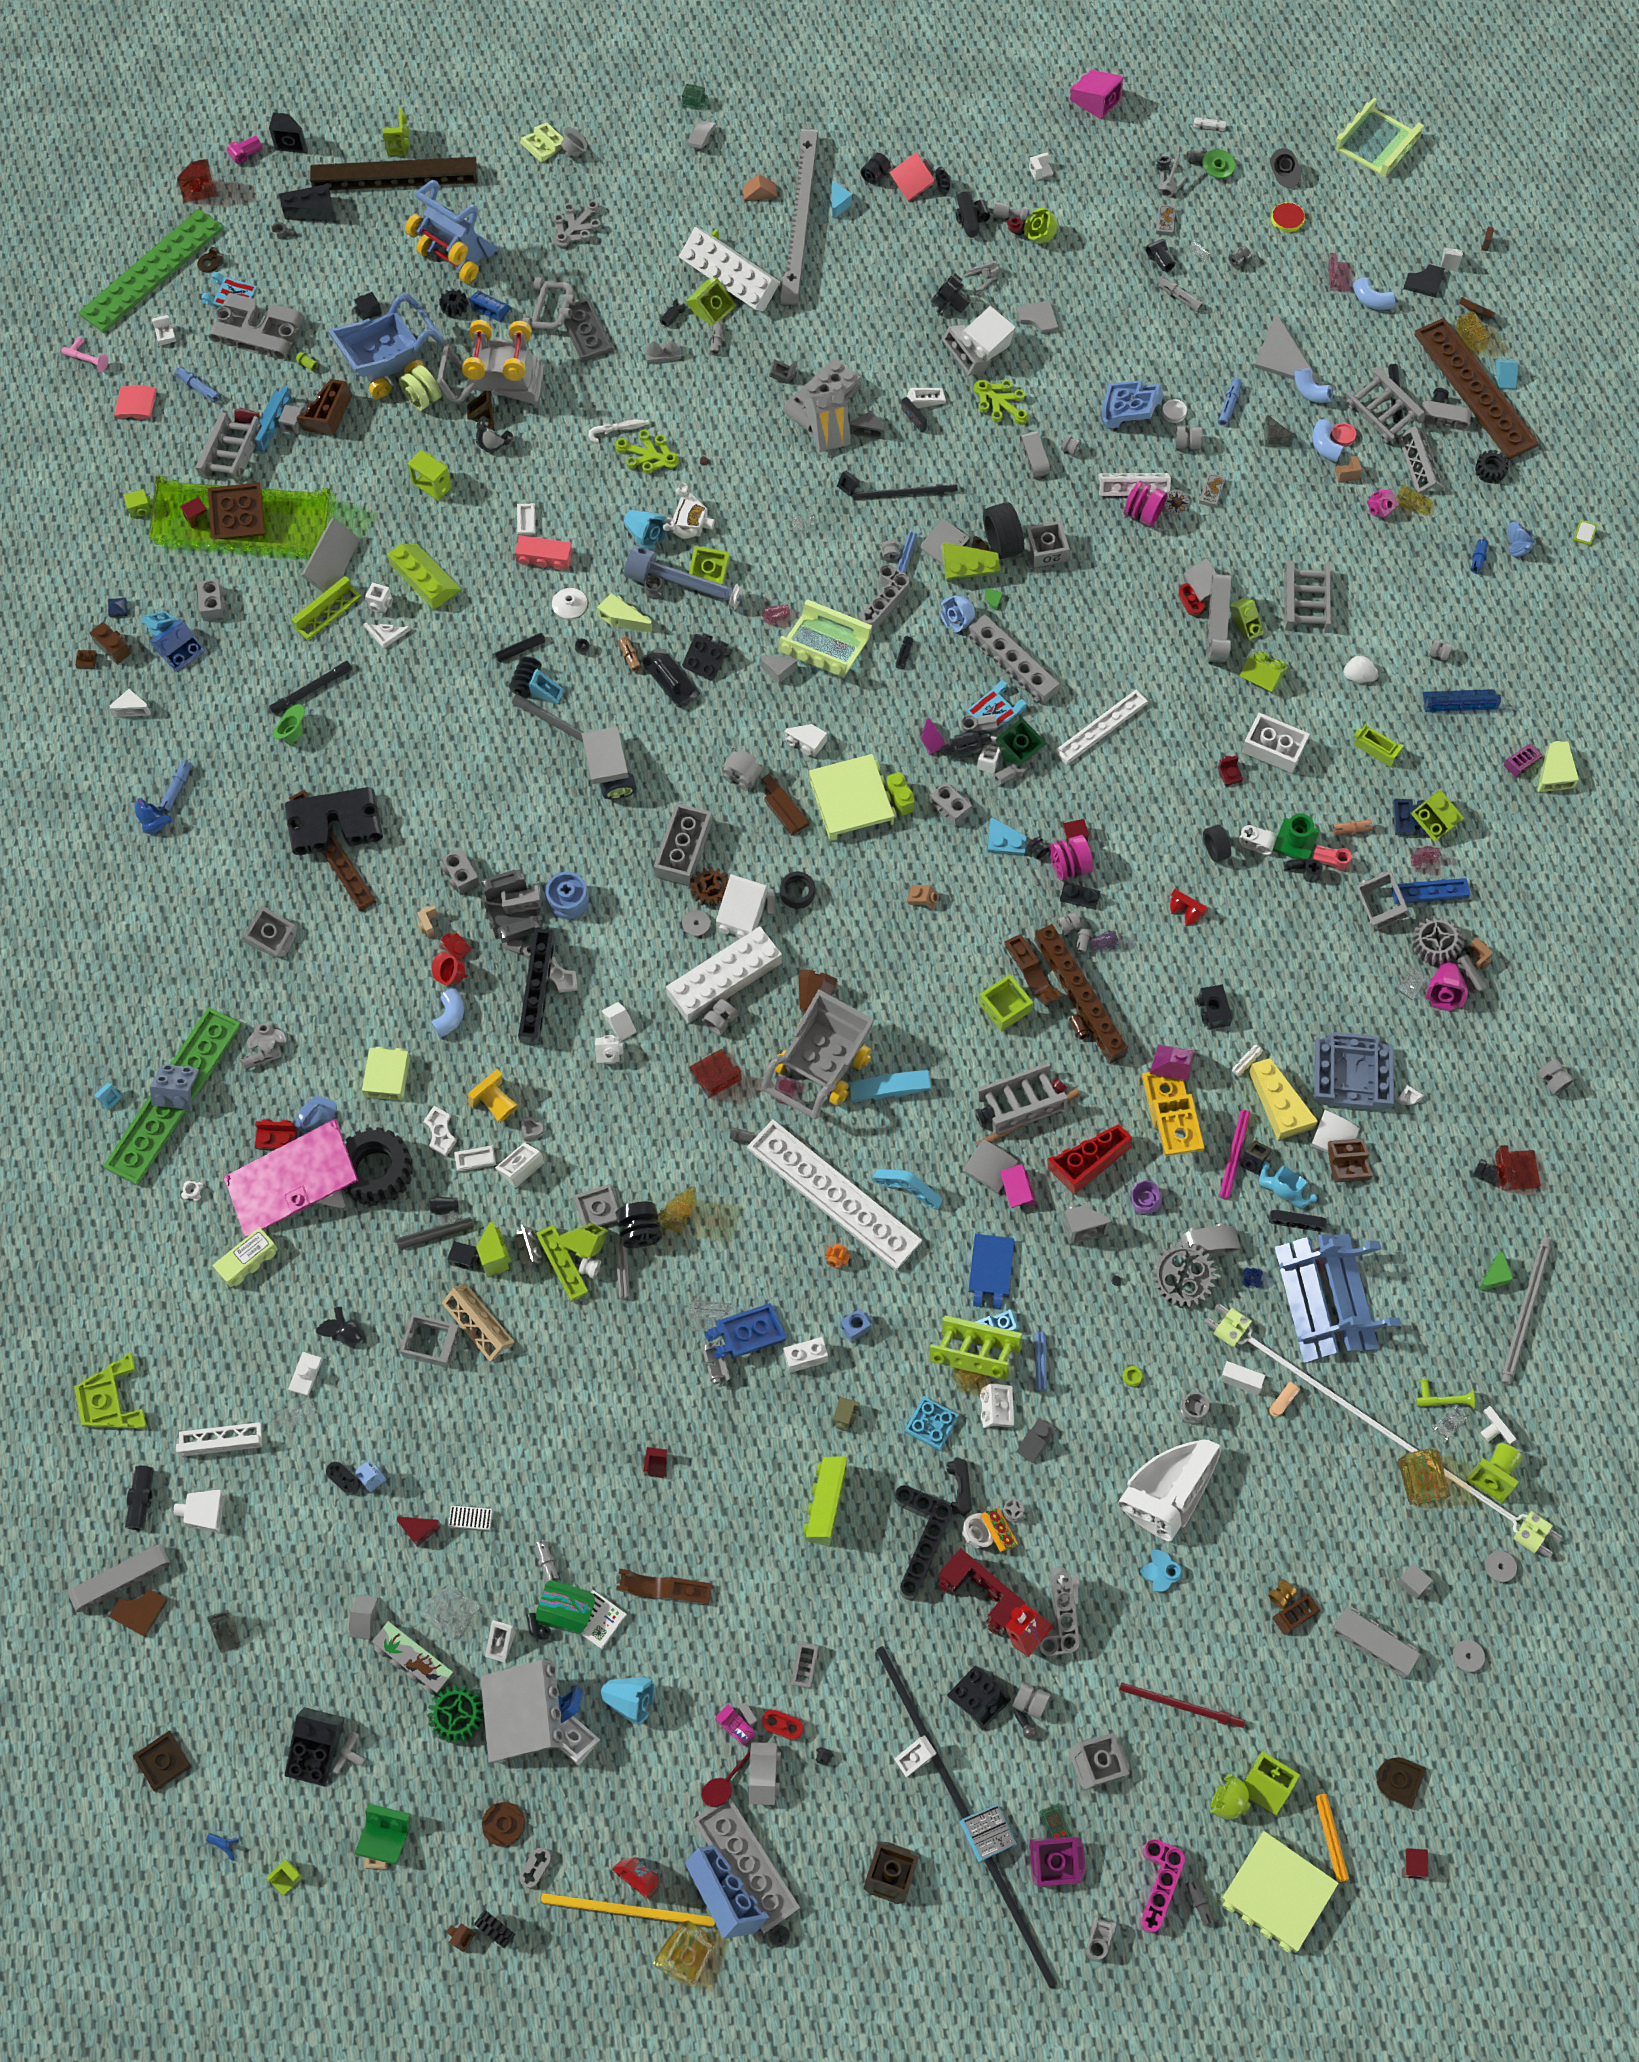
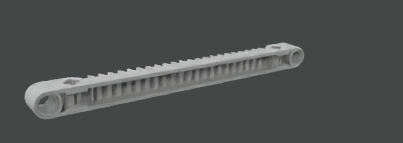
(792, 278)

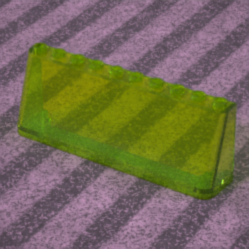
(291, 519)

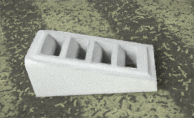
(926, 401)
(989, 764)

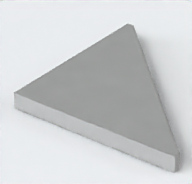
(1280, 353)

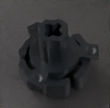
(950, 294)

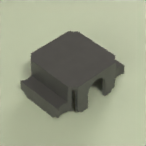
(513, 925)

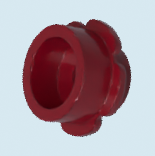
(1015, 224)
(1058, 1086)

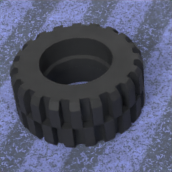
(394, 1180)

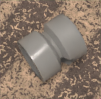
(1188, 437)
(720, 1016)
(1555, 1077)
(1194, 1408)
(1031, 1700)

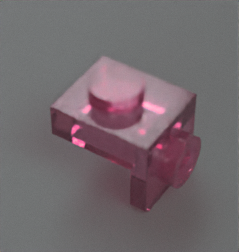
(1424, 854)

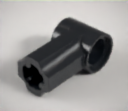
(981, 209)
(1159, 252)

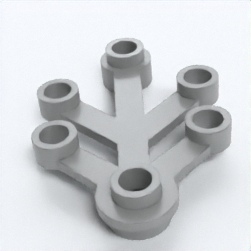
(577, 225)

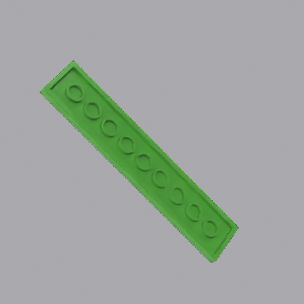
(150, 270)
(156, 1123)

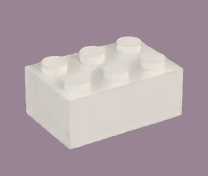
(1275, 742)

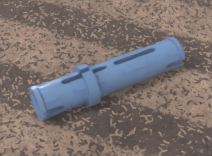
(193, 381)
(1231, 397)
(179, 779)

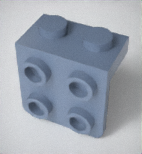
(173, 1086)

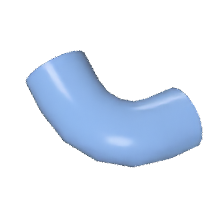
(1371, 298)
(1309, 389)
(1323, 443)
(453, 1013)

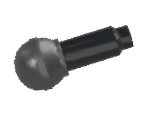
(1029, 1730)

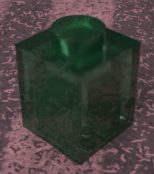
(694, 97)

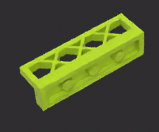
(321, 604)

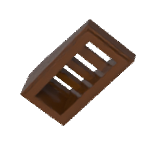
(1286, 1622)

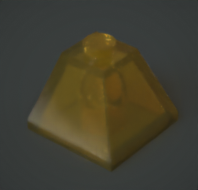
(678, 1211)

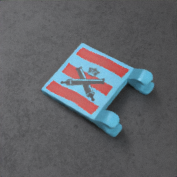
(227, 286)
(995, 704)

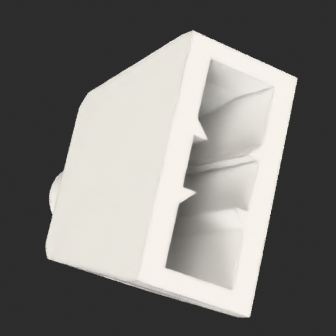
(202, 1510)

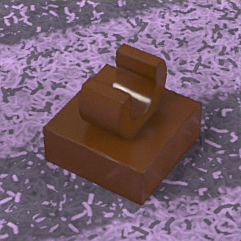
(86, 659)
(460, 1936)

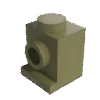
(845, 1413)

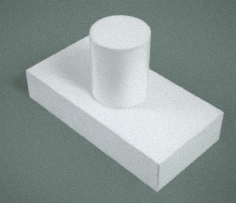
(305, 1374)
(1496, 1428)

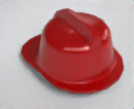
(448, 969)

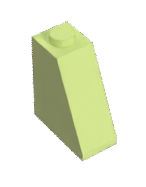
(1558, 768)

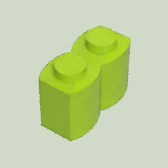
(900, 793)

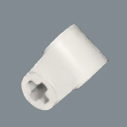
(1258, 840)

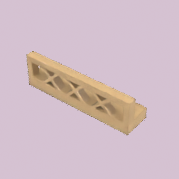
(479, 1317)

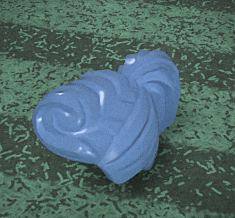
(1520, 539)

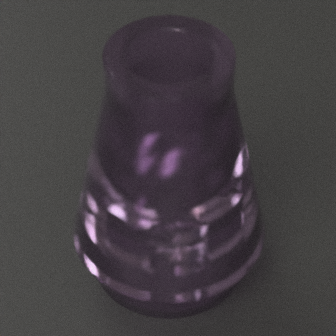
(1105, 940)

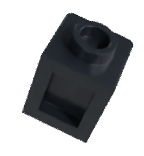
(1255, 1156)

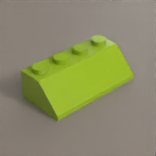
(422, 574)
(826, 1500)

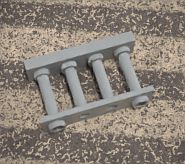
(1392, 390)
(218, 438)
(1292, 603)
(1026, 1114)

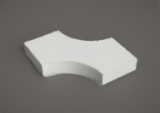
(562, 978)
(441, 1140)

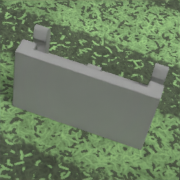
(522, 900)

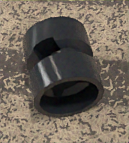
(875, 168)

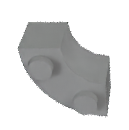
(1215, 1239)
(763, 1773)

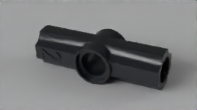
(139, 1497)

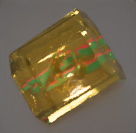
(1424, 1477)
(685, 1953)

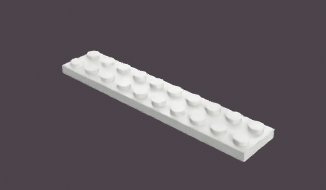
(834, 1195)

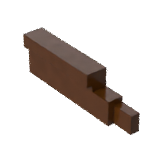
(783, 807)

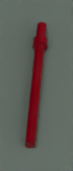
(1222, 1716)

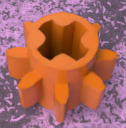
(837, 1256)

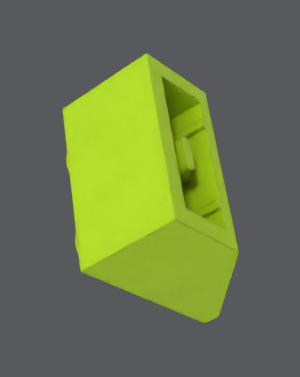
(1264, 670)
(1437, 815)
(584, 1240)
(493, 1251)
(1270, 1782)

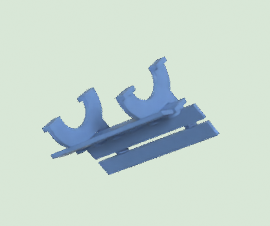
(1347, 1293)

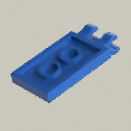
(991, 1268)
(747, 1332)

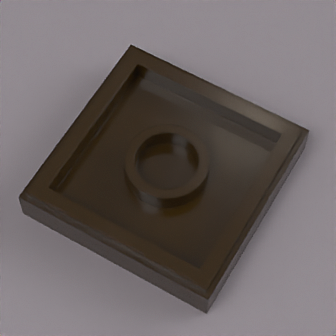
(162, 1761)

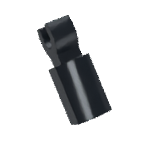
(672, 313)

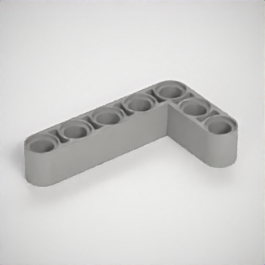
(1217, 644)

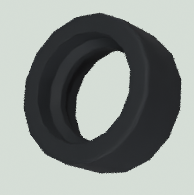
(1217, 843)
(800, 902)

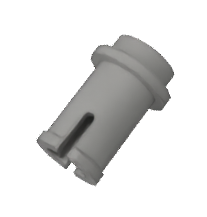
(1083, 940)

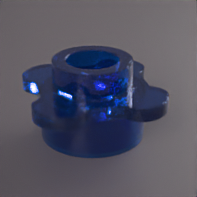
(1256, 1273)

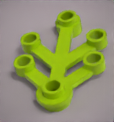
(1000, 399)
(648, 454)

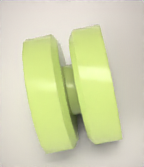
(420, 387)

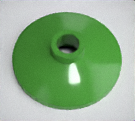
(1218, 163)

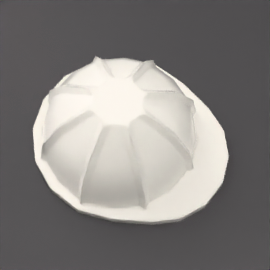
(976, 1532)

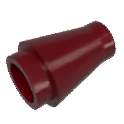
(244, 416)

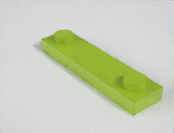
(562, 1264)

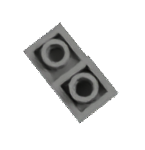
(700, 135)

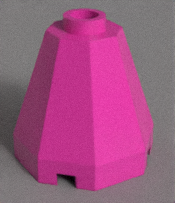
(1447, 988)

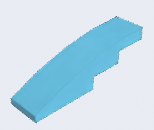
(890, 1085)

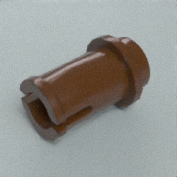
(1080, 1030)

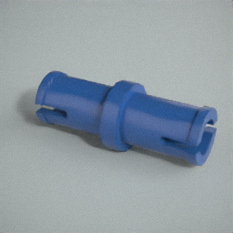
(1479, 555)

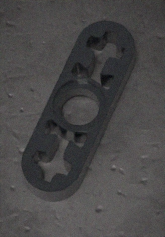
(1293, 1219)

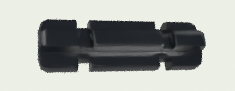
(904, 652)

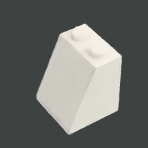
(988, 334)
(741, 906)

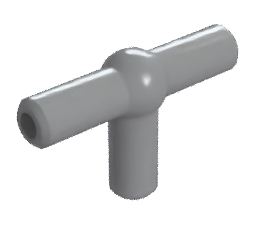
(346, 1753)

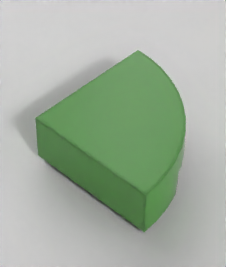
(993, 598)

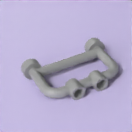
(563, 313)

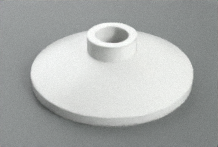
(572, 608)

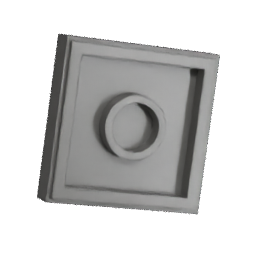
(597, 1206)

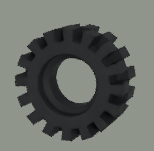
(1494, 458)
(494, 1929)

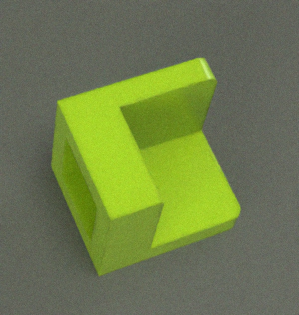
(284, 1877)

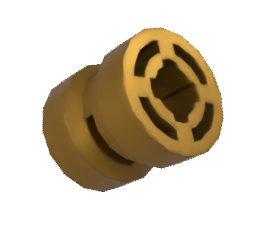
(1282, 1594)

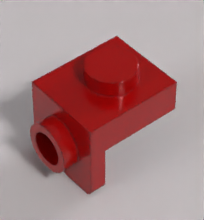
(455, 945)

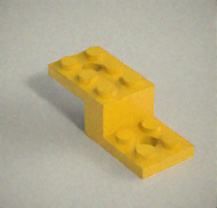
(1172, 1113)

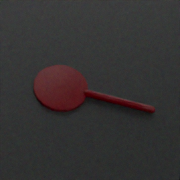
(719, 1790)

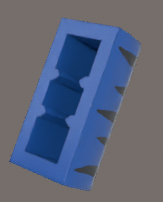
(489, 306)

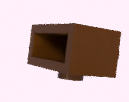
(110, 642)

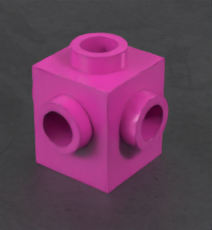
(1382, 503)

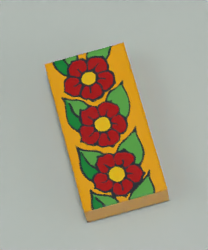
(999, 1529)

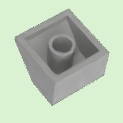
(1084, 1224)

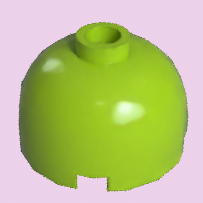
(1041, 226)
(1230, 1799)

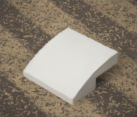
(1333, 1128)

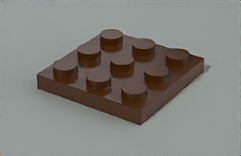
(236, 511)

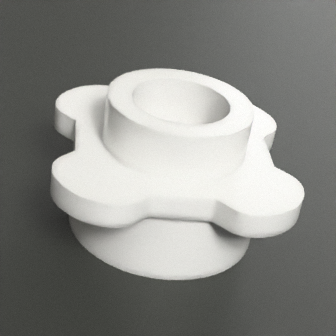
(188, 1186)

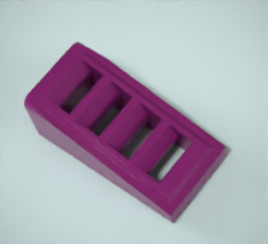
(1517, 770)

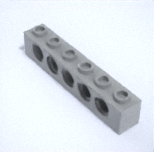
(1022, 662)

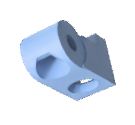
(370, 1476)

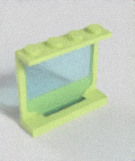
(1377, 139)
(826, 639)

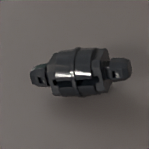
(964, 739)

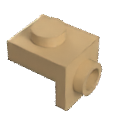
(424, 916)

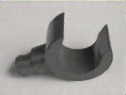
(279, 225)

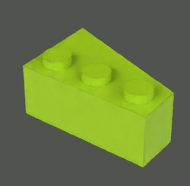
(968, 562)

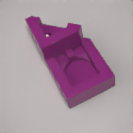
(931, 737)

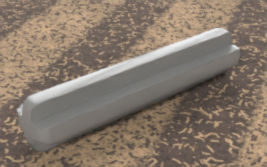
(622, 1271)

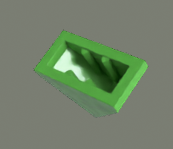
(1498, 1274)

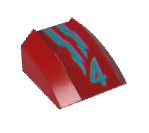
(638, 1876)

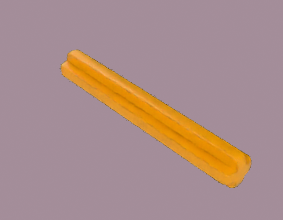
(1332, 1838)

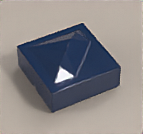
(117, 607)

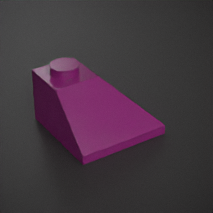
(1173, 1062)

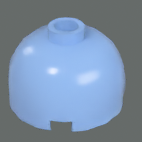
(955, 609)

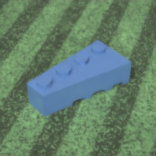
(723, 1894)

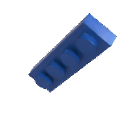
(1433, 890)

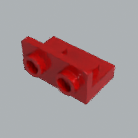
(274, 1135)

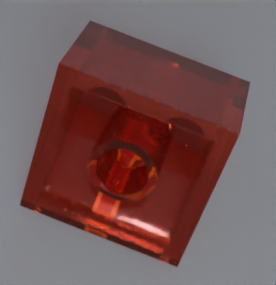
(197, 181)

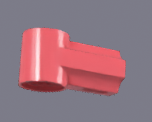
(1331, 857)

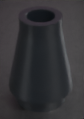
(442, 1204)

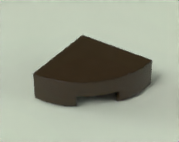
(979, 544)

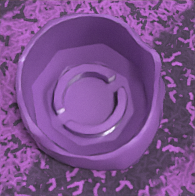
(1146, 1197)

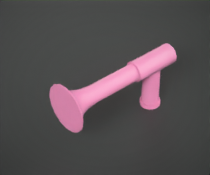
(101, 361)

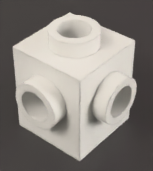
(378, 598)
(608, 1049)

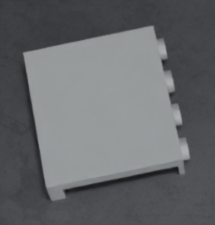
(521, 1711)

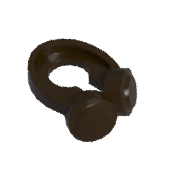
(212, 254)

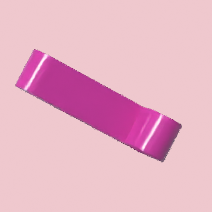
(1158, 1888)

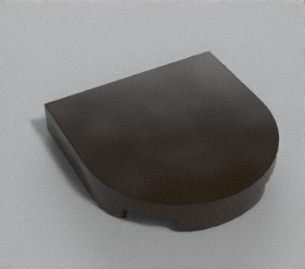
(1400, 1780)

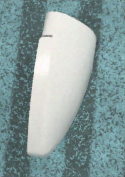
(1169, 1487)

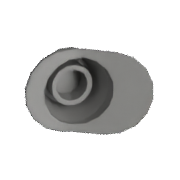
(573, 143)

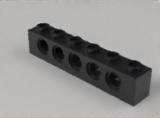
(536, 986)

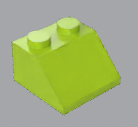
(711, 301)

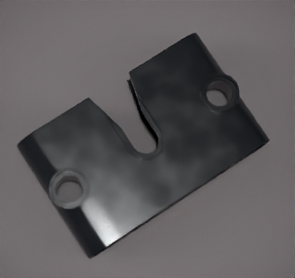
(315, 813)

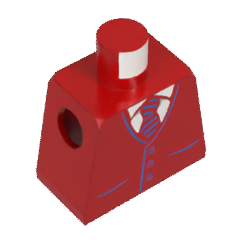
(1027, 1629)

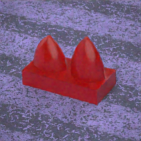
(1194, 910)

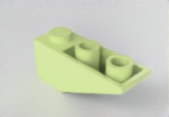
(619, 614)

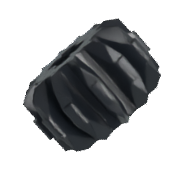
(453, 302)

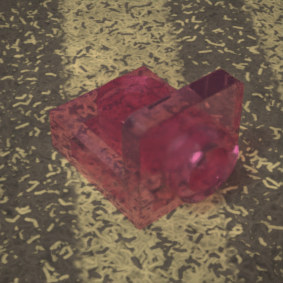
(785, 1086)

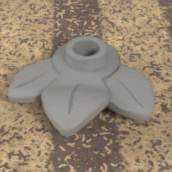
(265, 1039)

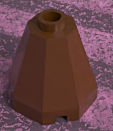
(809, 985)

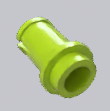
(303, 359)

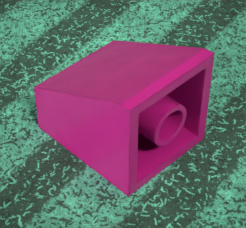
(1097, 92)

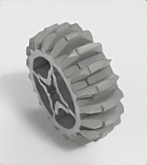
(1423, 945)

